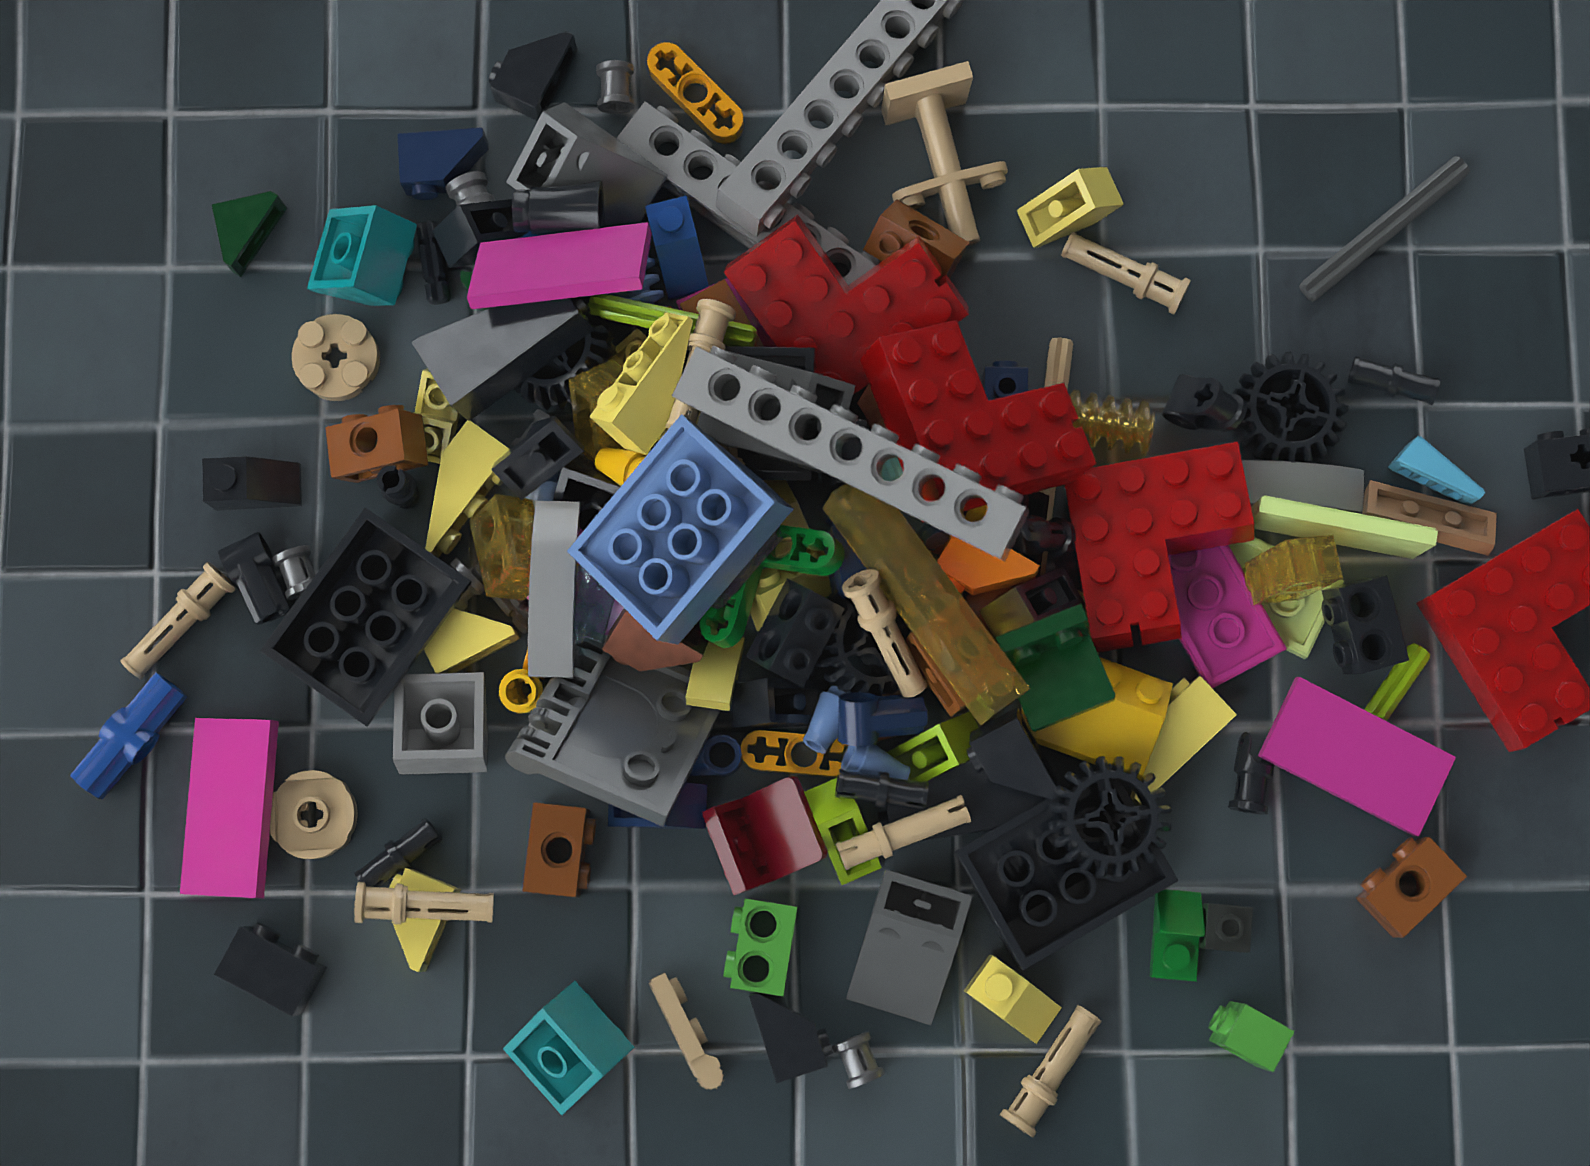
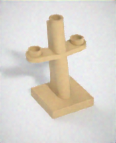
(926, 99)

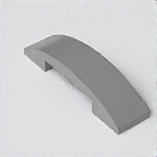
(1306, 483)
(552, 590)

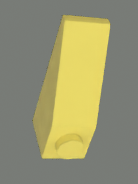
(1190, 722)

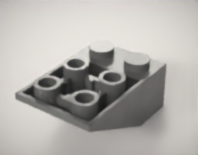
(575, 151)
(827, 389)
(908, 947)

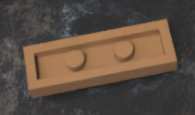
(1456, 523)

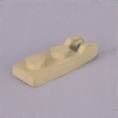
(686, 1032)

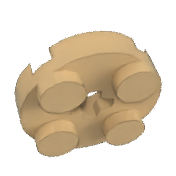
(353, 374)
(331, 832)

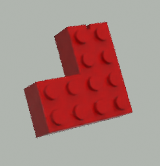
(810, 305)
(938, 402)
(1138, 515)
(1502, 635)

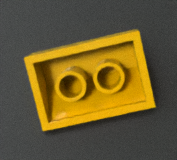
(1116, 729)

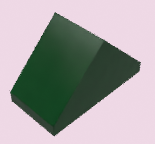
(245, 226)

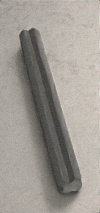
(1384, 228)

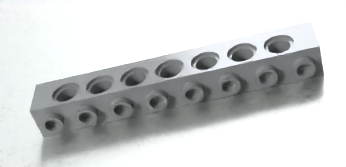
(657, 126)
(760, 208)
(702, 387)

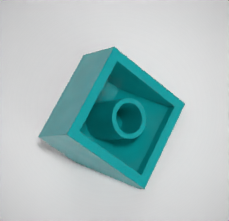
(363, 255)
(568, 1047)

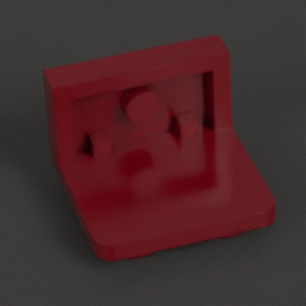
(765, 835)

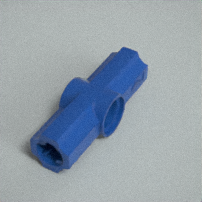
(128, 736)

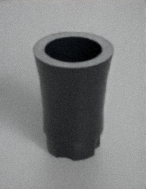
(558, 208)

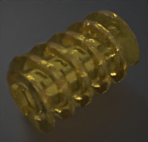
(1113, 422)

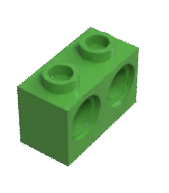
(774, 948)
(1250, 1034)

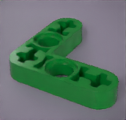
(796, 561)

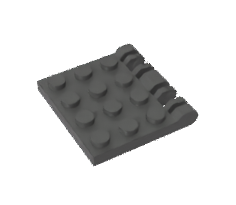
(616, 733)

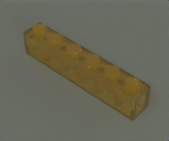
(927, 601)

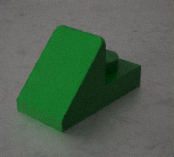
(1176, 935)

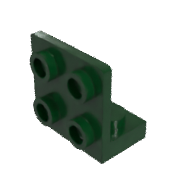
(1059, 668)

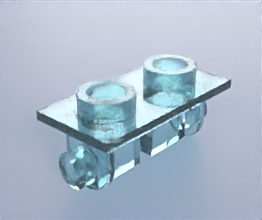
(592, 608)

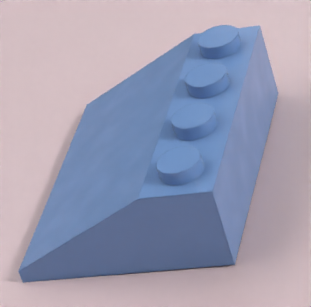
(679, 531)

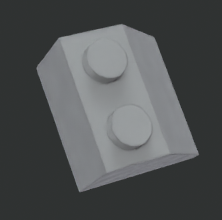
(440, 724)

